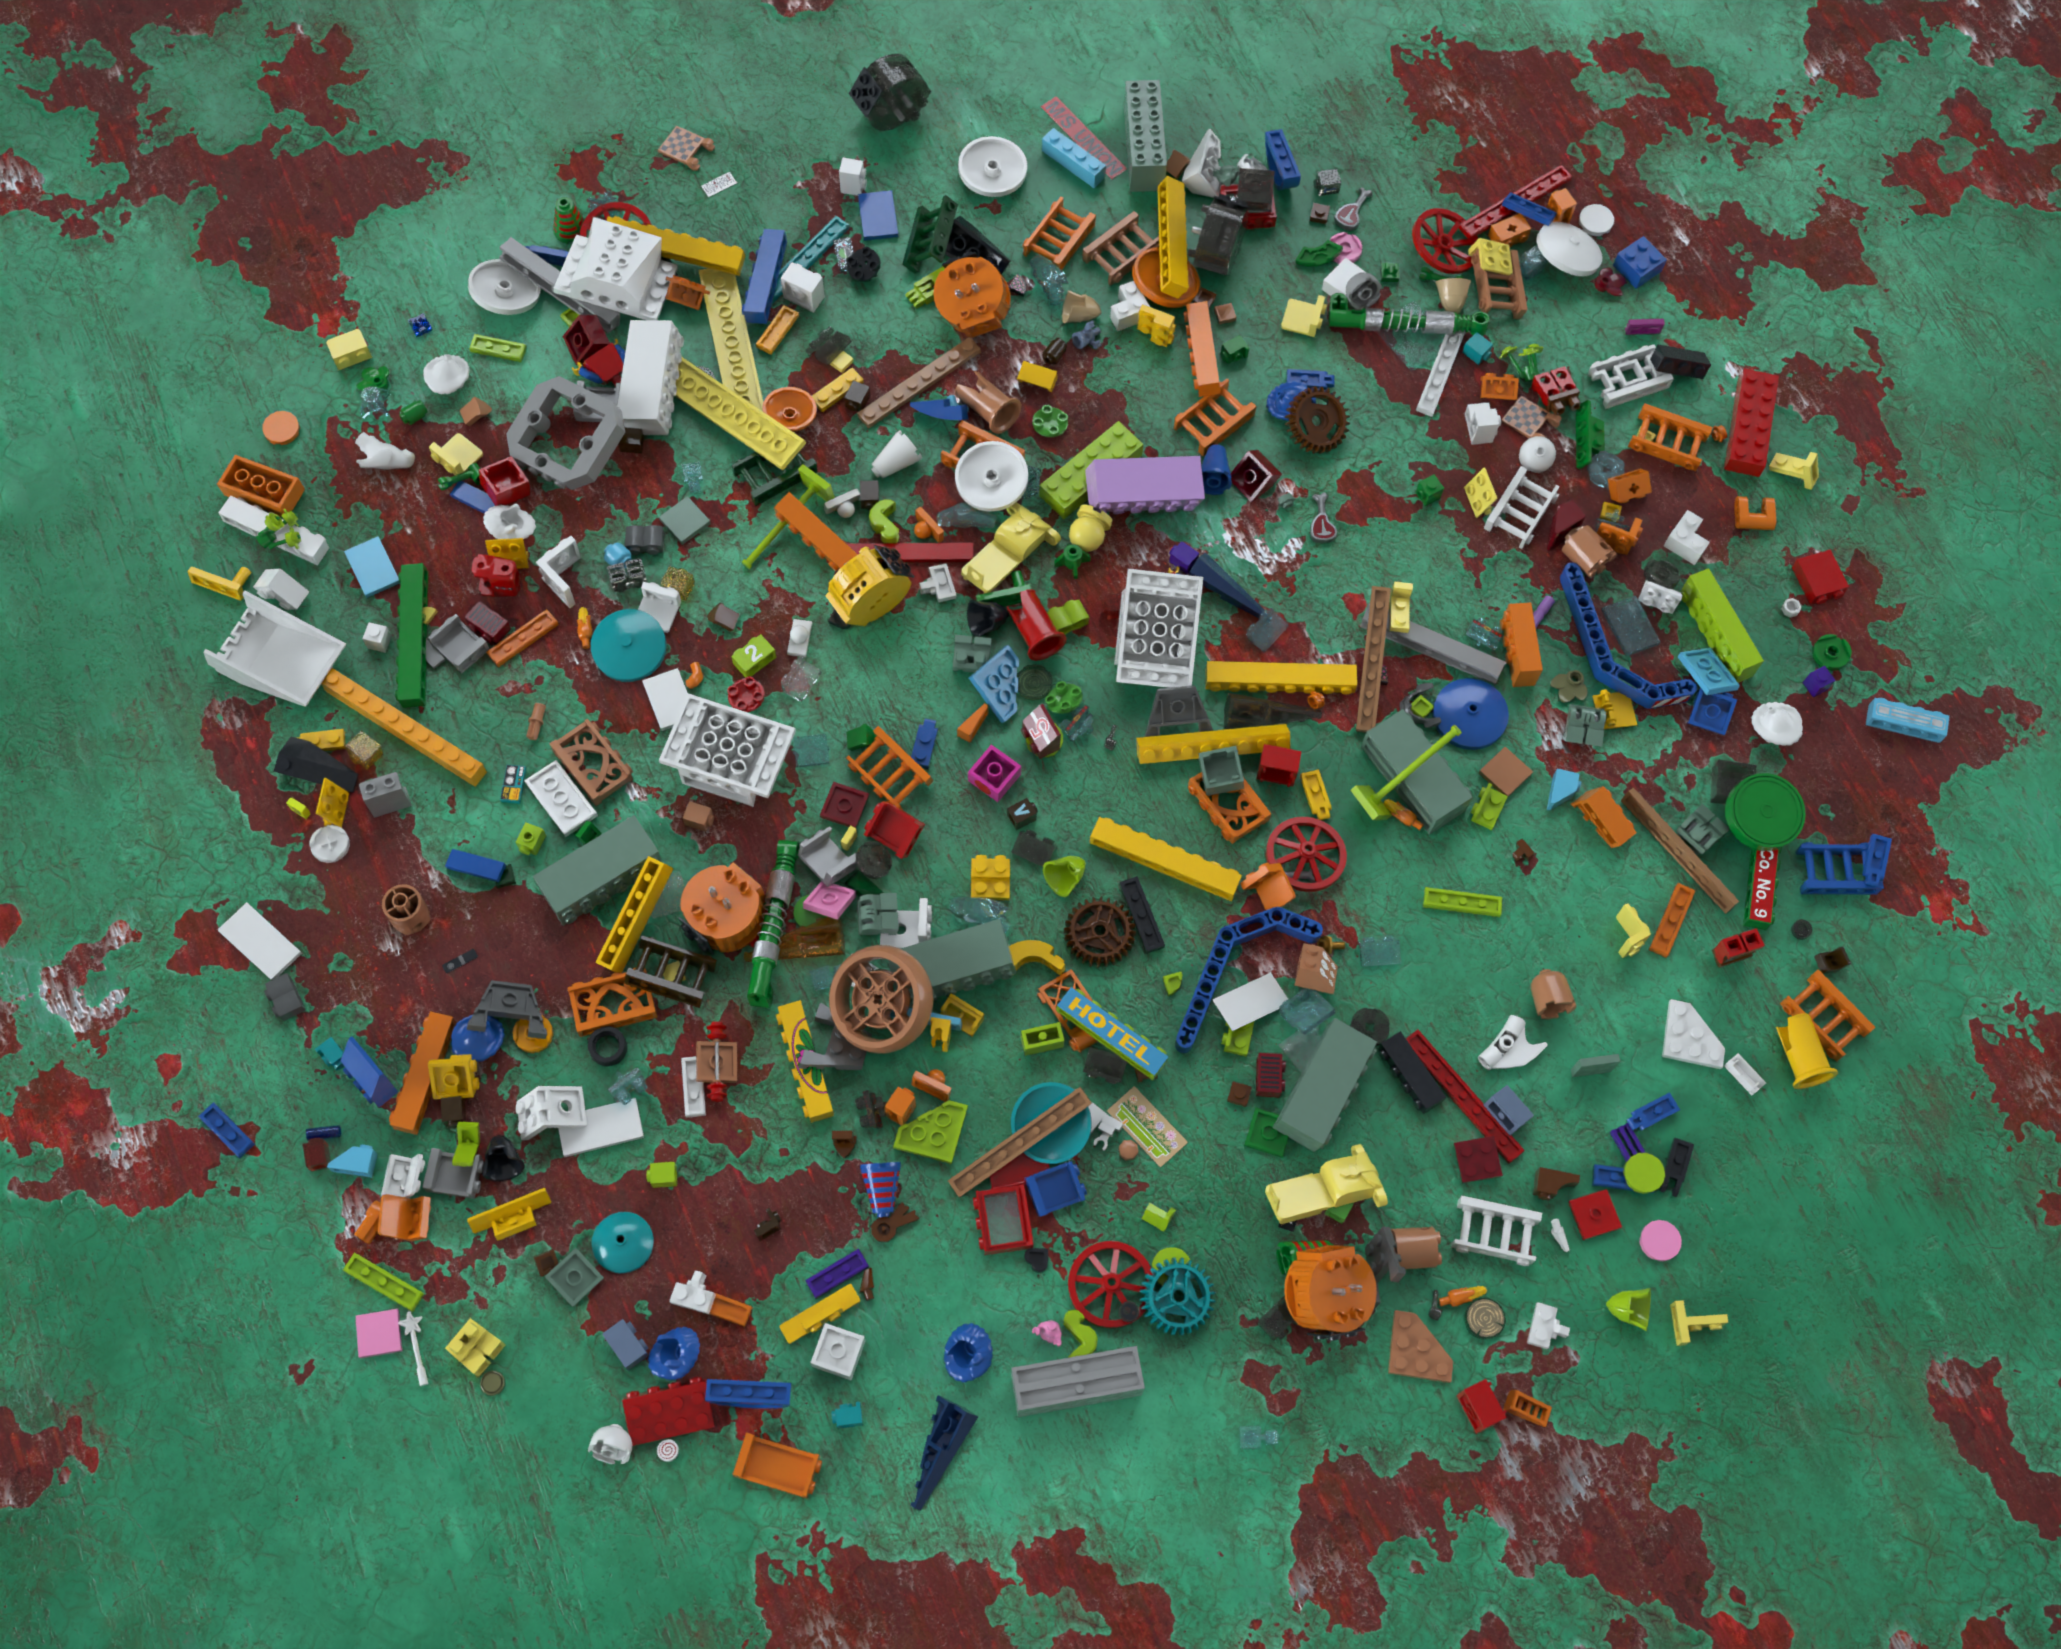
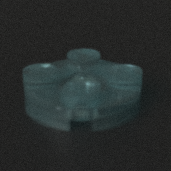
(1607, 460)

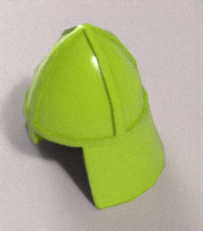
(1064, 874)
(1632, 1307)

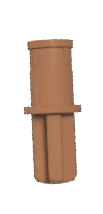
(535, 721)

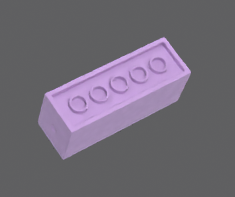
(1145, 484)

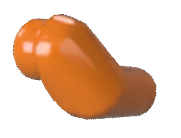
(696, 676)

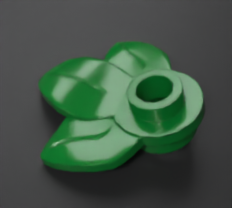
(374, 378)

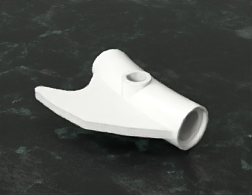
(1516, 1053)

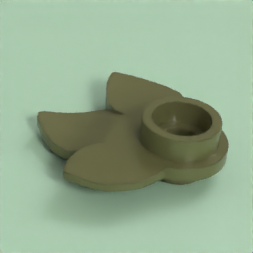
(1569, 689)

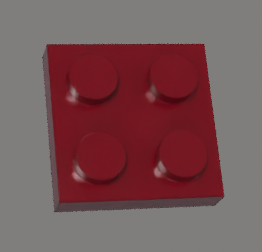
(844, 805)
(1478, 1159)

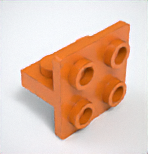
(685, 292)

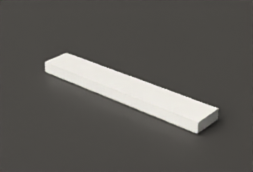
(1439, 373)

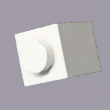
(377, 637)

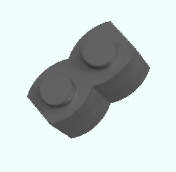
(644, 539)
(284, 997)

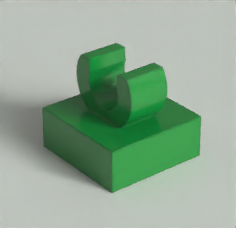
(1389, 272)
(587, 832)

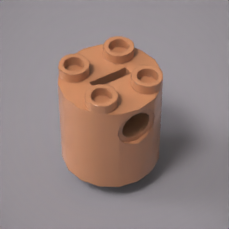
(1587, 550)
(405, 909)
(1417, 1247)

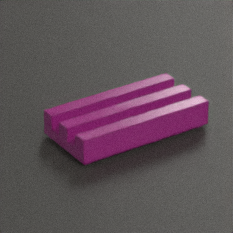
(1644, 326)

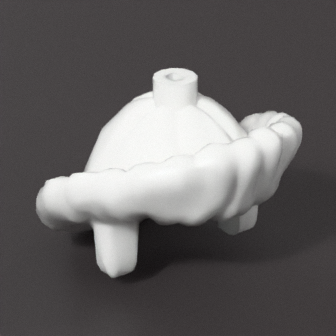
(446, 374)
(509, 522)
(1777, 723)

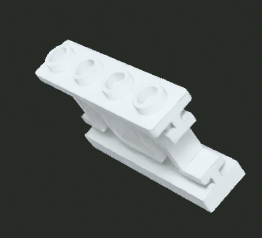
(1634, 388)

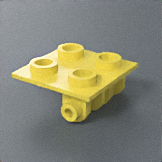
(1481, 493)

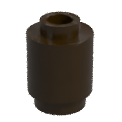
(1054, 351)

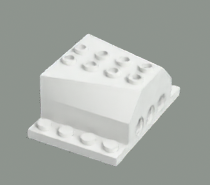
(617, 270)
(1158, 629)
(726, 750)

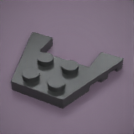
(1177, 707)
(509, 1001)
(839, 1051)
(1382, 1258)

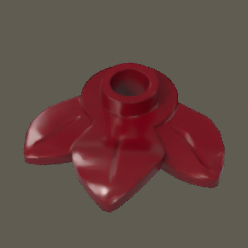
(1609, 282)

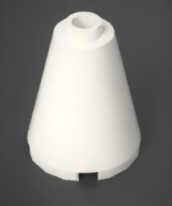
(895, 456)

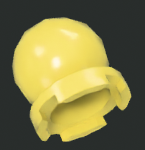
(1089, 528)

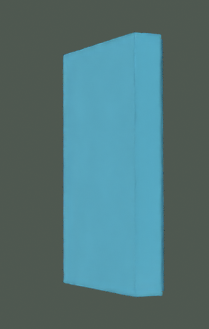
(372, 567)
(1708, 671)

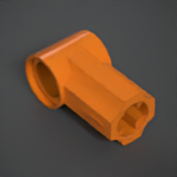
(369, 1227)

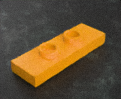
(777, 329)

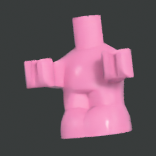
(1049, 1332)

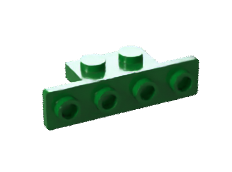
(1589, 435)

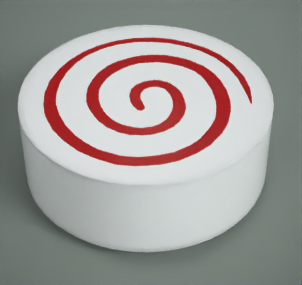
(667, 1450)

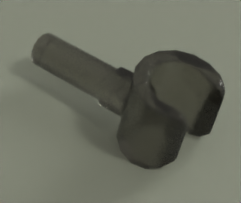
(1110, 743)
(1434, 1312)

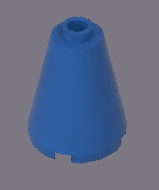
(1216, 471)

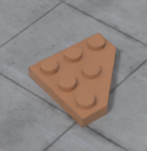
(1416, 1351)

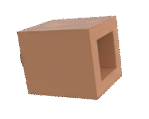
(698, 816)

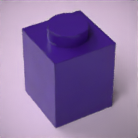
(1183, 556)
(1818, 681)

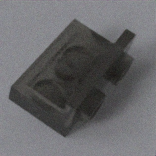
(1105, 1065)
(1277, 1320)

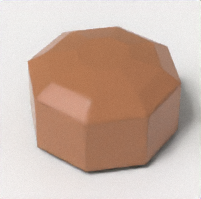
(1128, 1150)

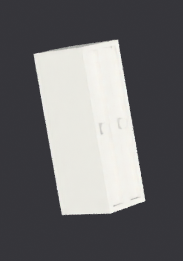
(650, 375)

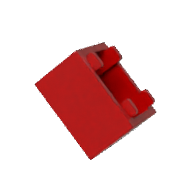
(504, 481)
(1278, 765)
(1481, 1406)

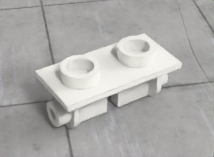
(1744, 1074)

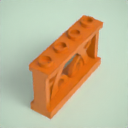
(1254, 808)
(637, 1013)

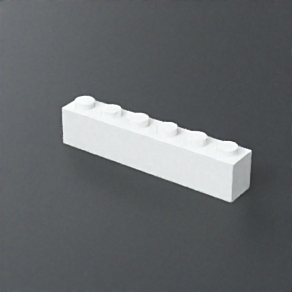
(251, 520)

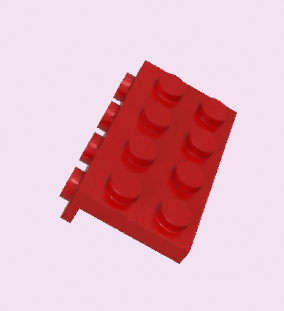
(667, 1411)

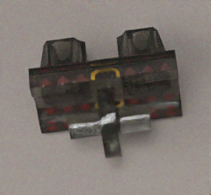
(875, 1110)

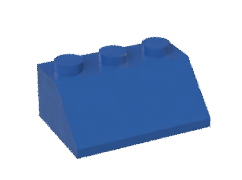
(366, 1074)

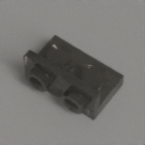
(1034, 848)

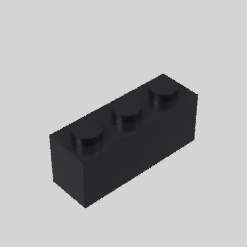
(1680, 361)

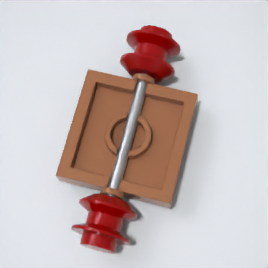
(716, 1061)

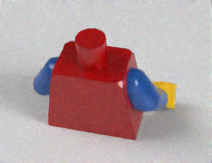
(604, 365)

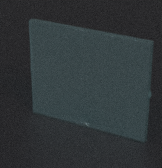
(1411, 347)

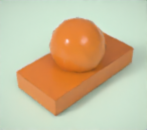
(927, 526)
(932, 1084)

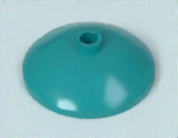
(629, 1254)

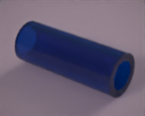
(323, 1132)

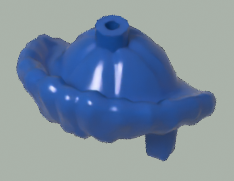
(1281, 396)
(477, 1043)
(674, 1353)
(968, 1353)

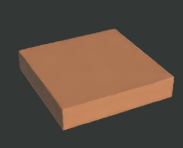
(1505, 772)

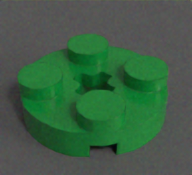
(1832, 642)

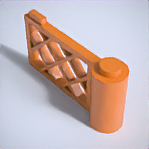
(1079, 1039)

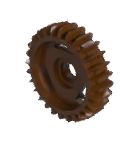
(1328, 414)
(1110, 941)

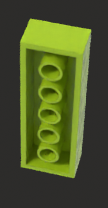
(1068, 486)
(1721, 625)

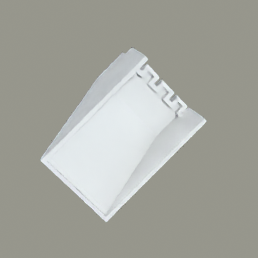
(276, 653)

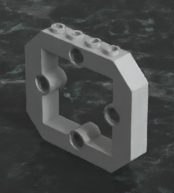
(595, 448)

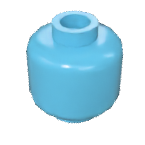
(616, 554)

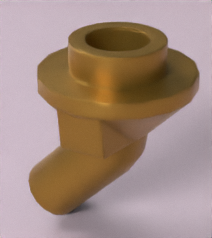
(1328, 945)

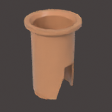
(990, 404)

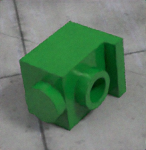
(1234, 350)

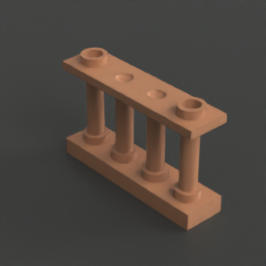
(1106, 241)
(1514, 291)

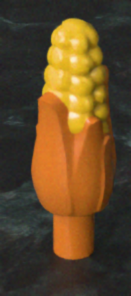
(584, 627)
(1403, 814)
(1463, 1295)

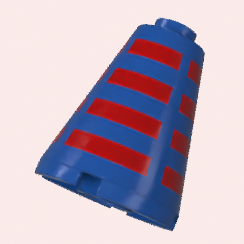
(881, 1185)

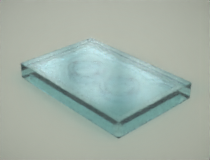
(1630, 626)

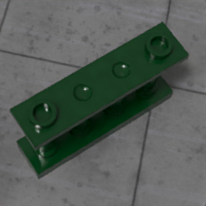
(920, 232)
(776, 484)

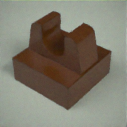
(1522, 851)

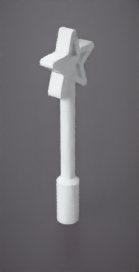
(411, 1326)

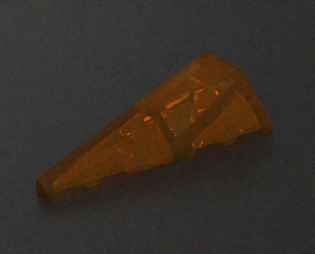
(815, 940)

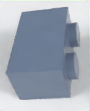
(1508, 1110)
(625, 1344)

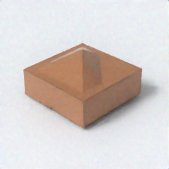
(1225, 313)

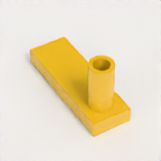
(219, 584)

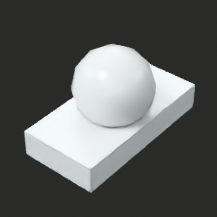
(843, 504)
(799, 638)

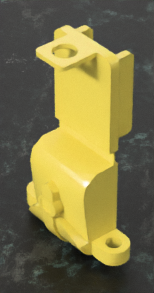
(1011, 545)
(1337, 1184)

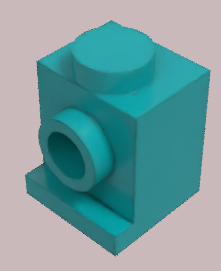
(331, 1053)
(847, 1416)

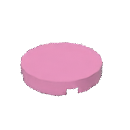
(1351, 247)
(1660, 1240)

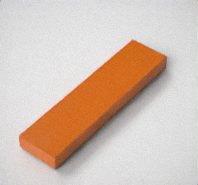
(522, 638)
(1672, 920)

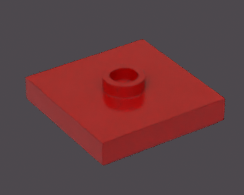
(1595, 1214)

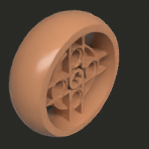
(858, 970)

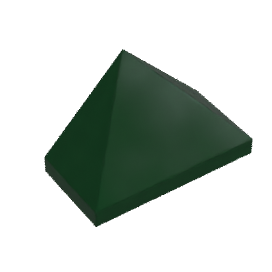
(862, 884)

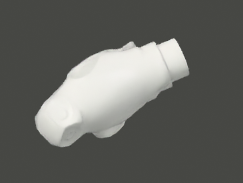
(382, 455)

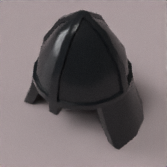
(985, 617)
(502, 1160)

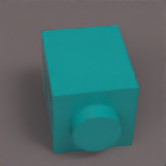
(1478, 348)

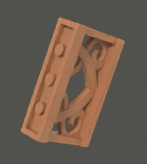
(591, 787)

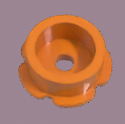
(1719, 433)
(1316, 700)

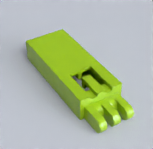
(919, 293)

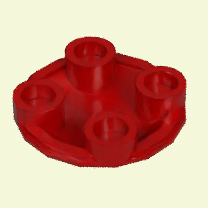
(746, 694)

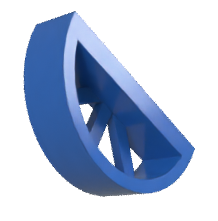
(1281, 161)
(748, 1394)

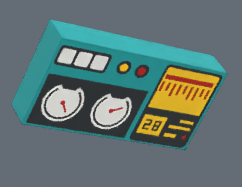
(513, 784)

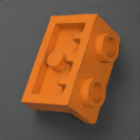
(1499, 387)

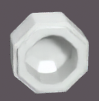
(1791, 607)

